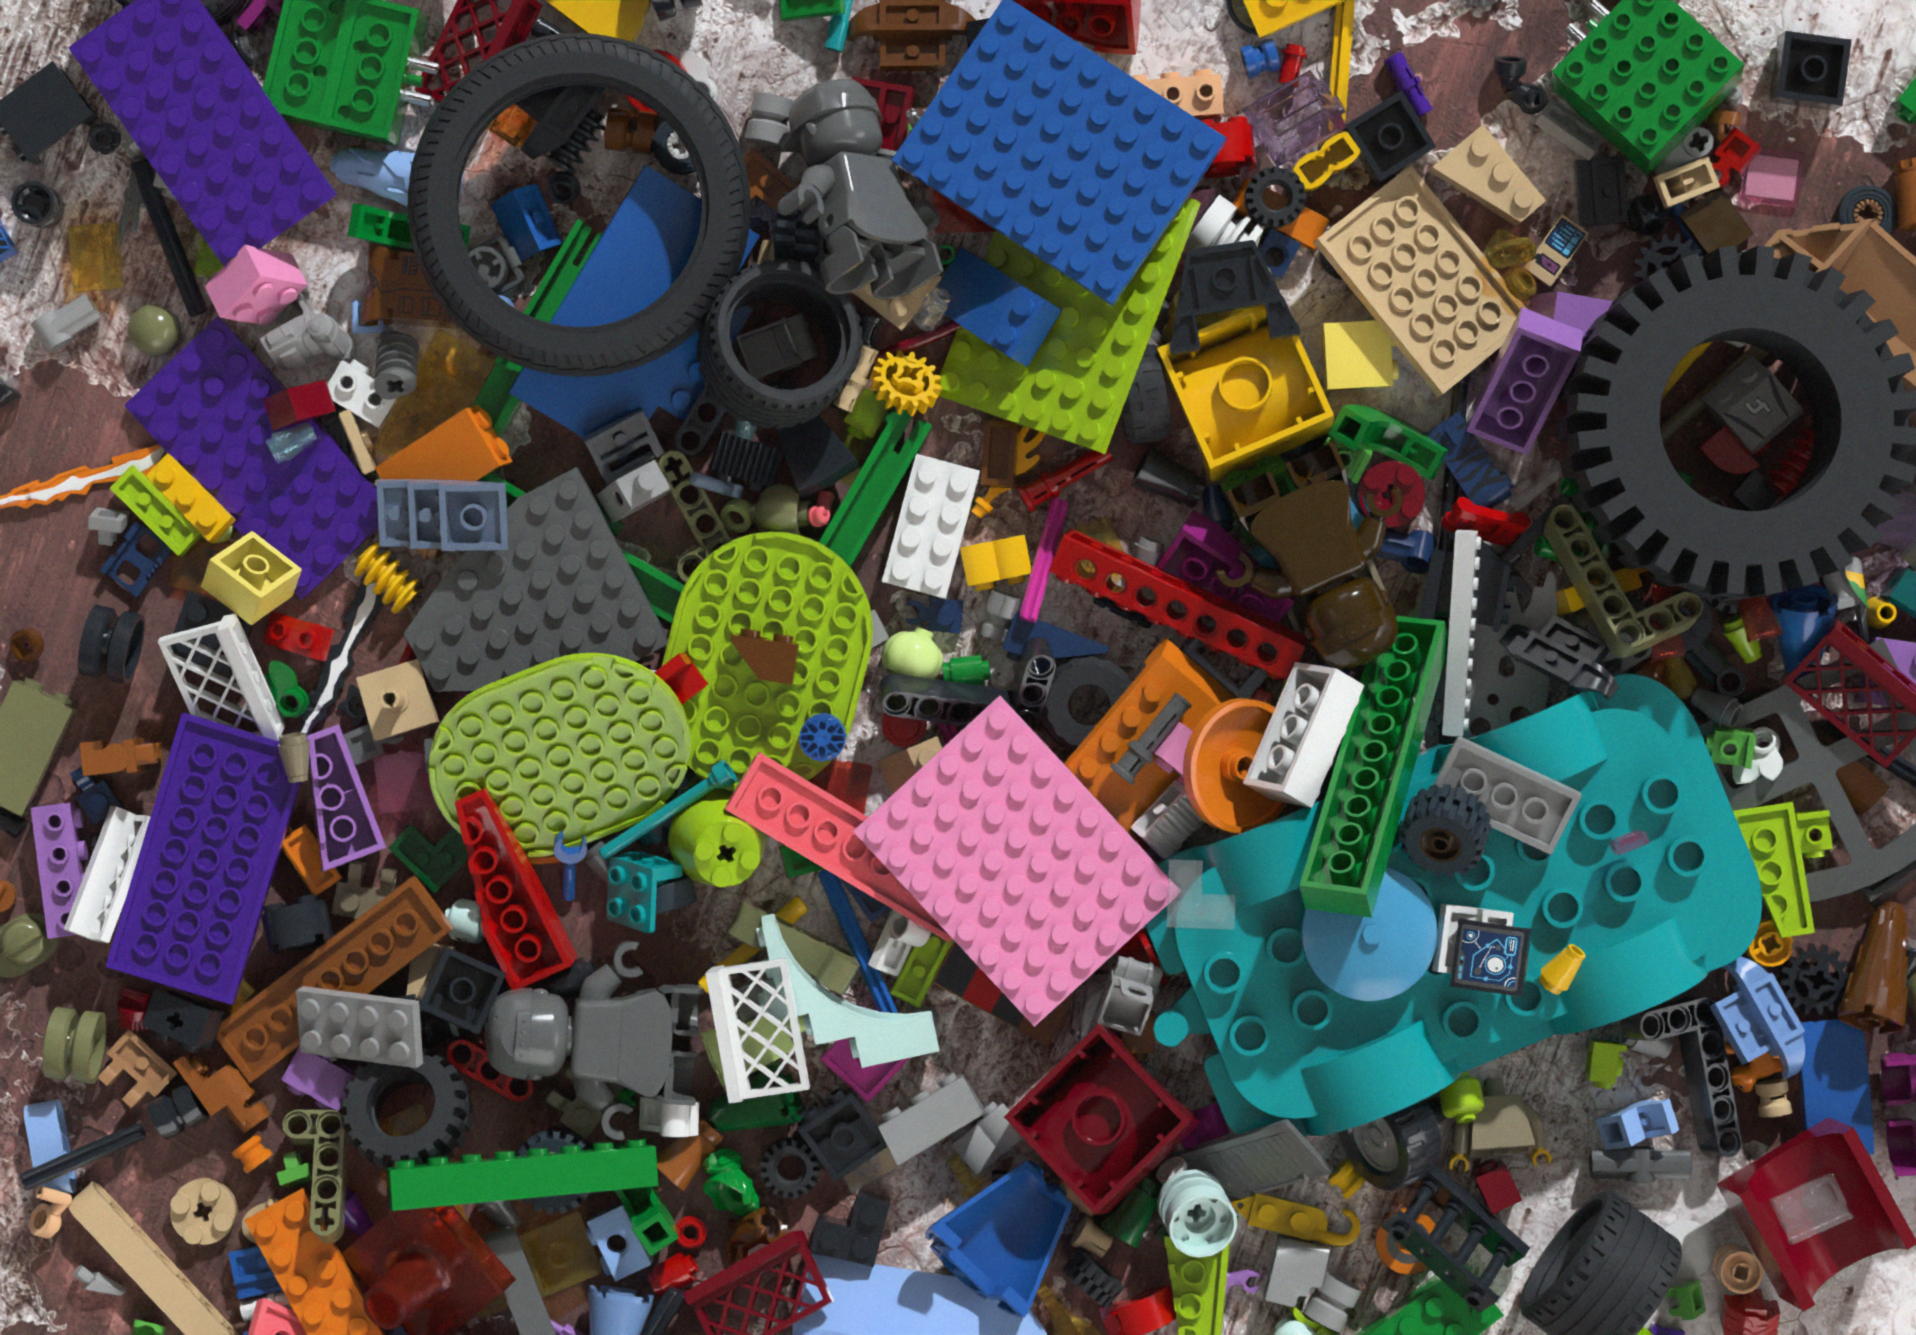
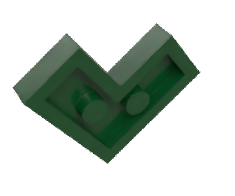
(429, 862)

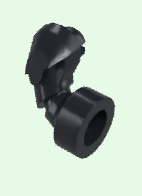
(1527, 96)

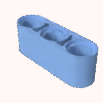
(49, 1139)

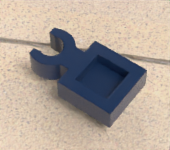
(942, 615)

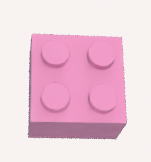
(256, 285)

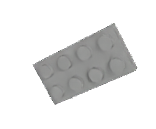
(1515, 796)
(359, 1027)

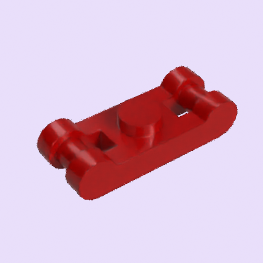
(1491, 524)

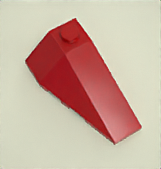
(1105, 24)

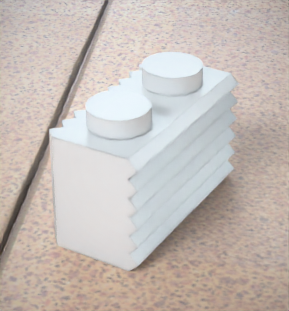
(1168, 821)

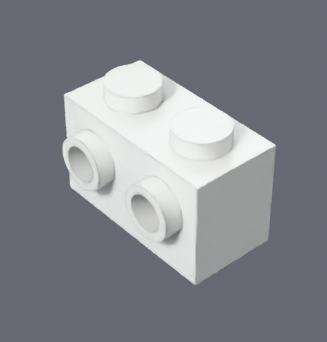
(355, 391)

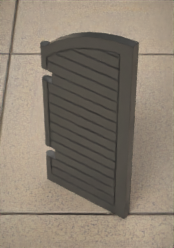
(1257, 1159)

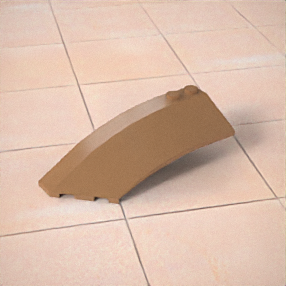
(1871, 263)

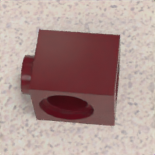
(1496, 1185)

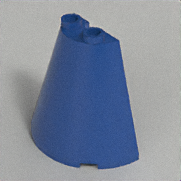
(1004, 1237)

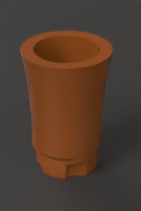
(1905, 193)
(686, 1154)

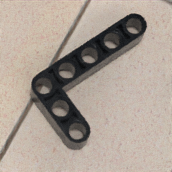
(976, 698)
(1704, 1067)

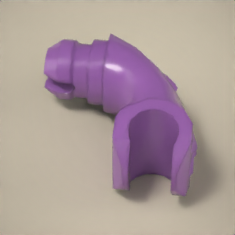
(1239, 1278)

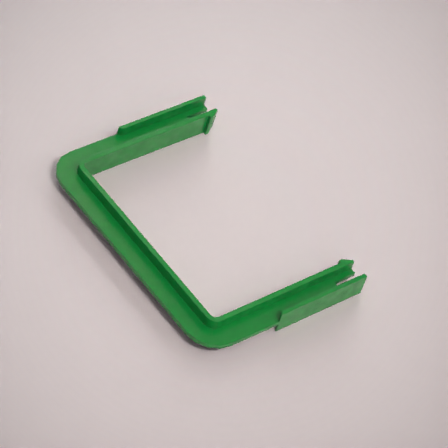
(852, 520)

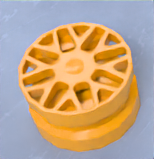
(1768, 947)

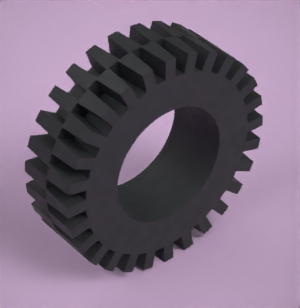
(1853, 401)

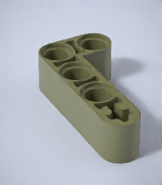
(694, 511)
(824, 960)
(323, 1176)

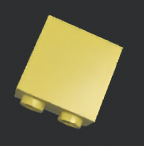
(1357, 356)

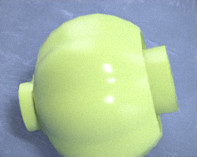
(912, 654)

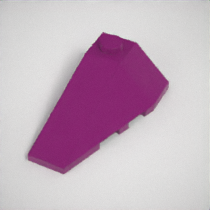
(1206, 547)

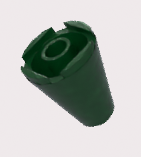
(757, 1111)

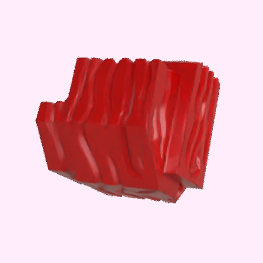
(1749, 1314)

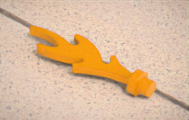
(1022, 466)

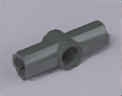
(1640, 1164)

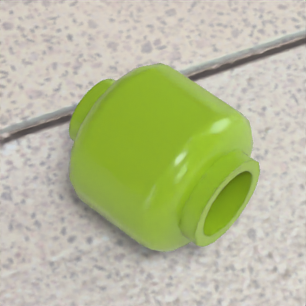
(1462, 1099)

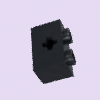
(199, 1019)

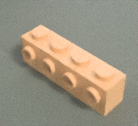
(1195, 94)

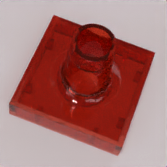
(426, 1271)

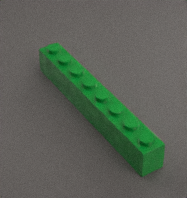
(521, 1176)

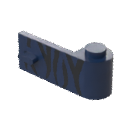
(1471, 464)

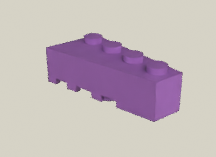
(1570, 309)
(340, 805)

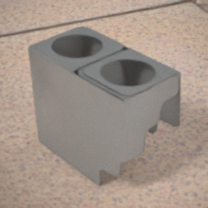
(1295, 1270)

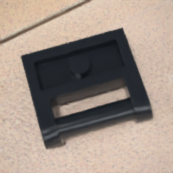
(619, 439)

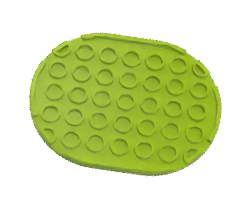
(773, 587)
(564, 749)

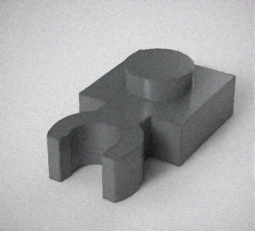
(362, 745)

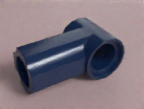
(1410, 549)

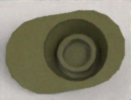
(24, 944)

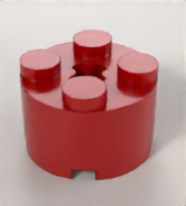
(1237, 151)

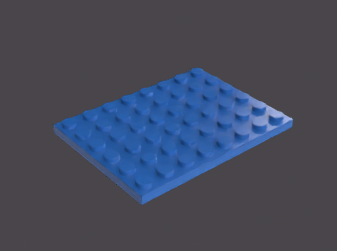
(1059, 150)

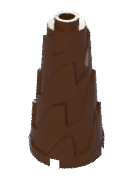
(1877, 986)

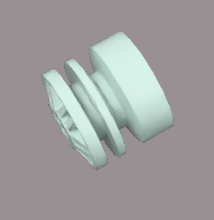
(1197, 1213)

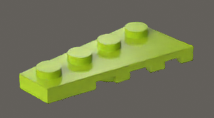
(1777, 855)
(1198, 1289)

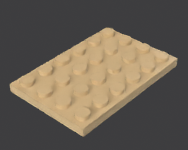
(1422, 280)

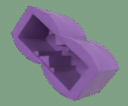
(318, 1078)

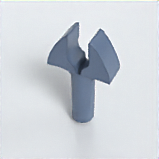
(716, 485)

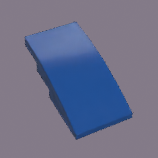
(1836, 1078)

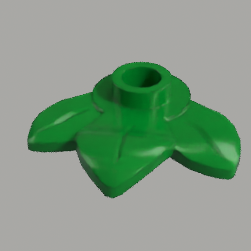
(282, 684)

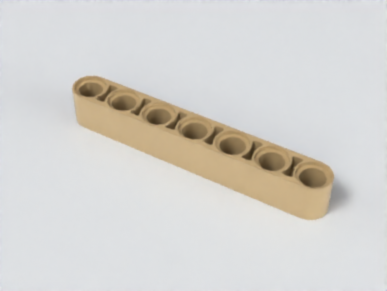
(147, 1264)

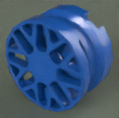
(822, 737)

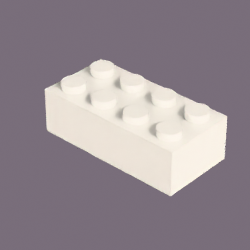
(931, 526)
(1303, 734)

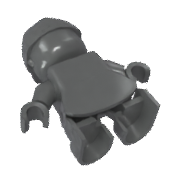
(857, 195)
(607, 1038)

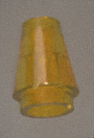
(1679, 677)

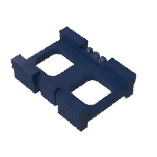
(129, 552)

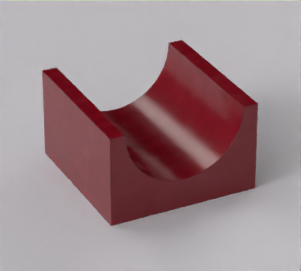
(1101, 1120)
(1806, 1265)

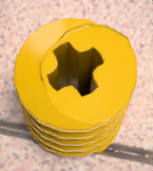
(386, 578)

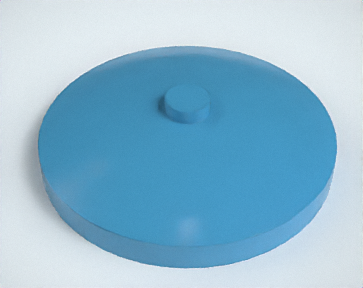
(1376, 954)

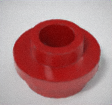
(691, 1242)

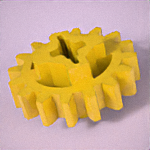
(905, 383)

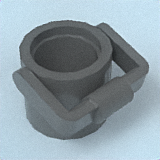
(495, 267)

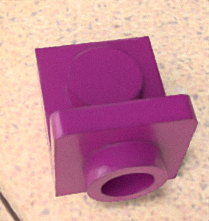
(257, 14)
(1211, 1127)

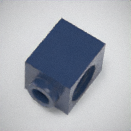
(1285, 245)

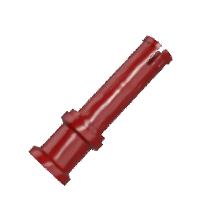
(1051, 483)

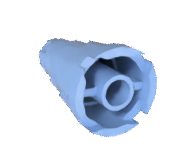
(376, 171)

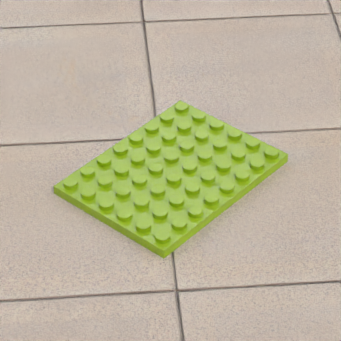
(1087, 358)

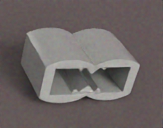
(986, 1138)

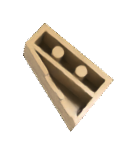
(1489, 176)

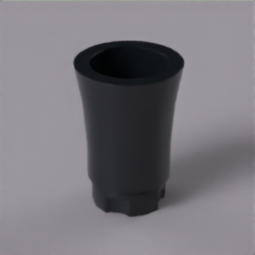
(1168, 478)

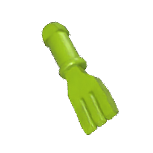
(1317, 1327)

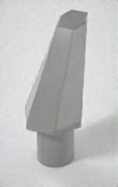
(98, 1282)

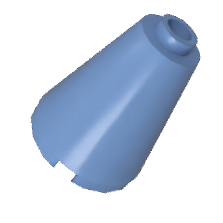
(617, 1310)

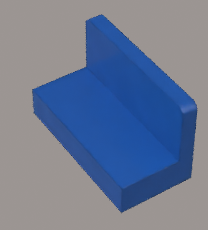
(527, 222)

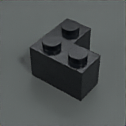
(853, 1239)

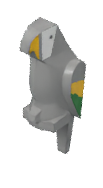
(1850, 590)

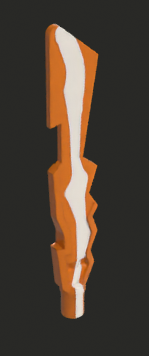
(80, 479)

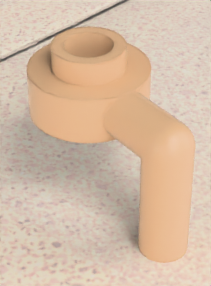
(47, 1218)

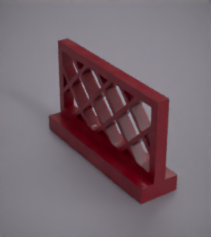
(511, 27)
(1875, 668)
(753, 1268)

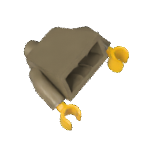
(1501, 1128)

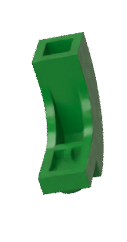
(385, 227)
(1378, 431)
(648, 1216)

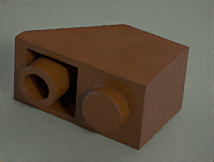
(768, 658)

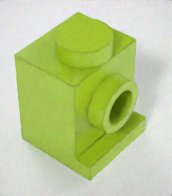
(1810, 820)
(1604, 1062)

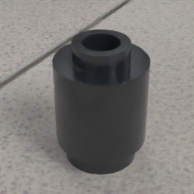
(569, 980)

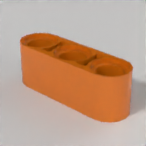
(1303, 229)

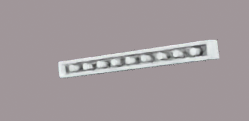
(1460, 629)

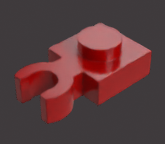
(1736, 153)

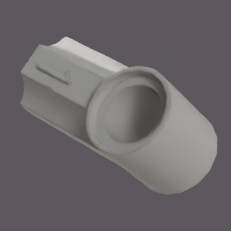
(58, 327)

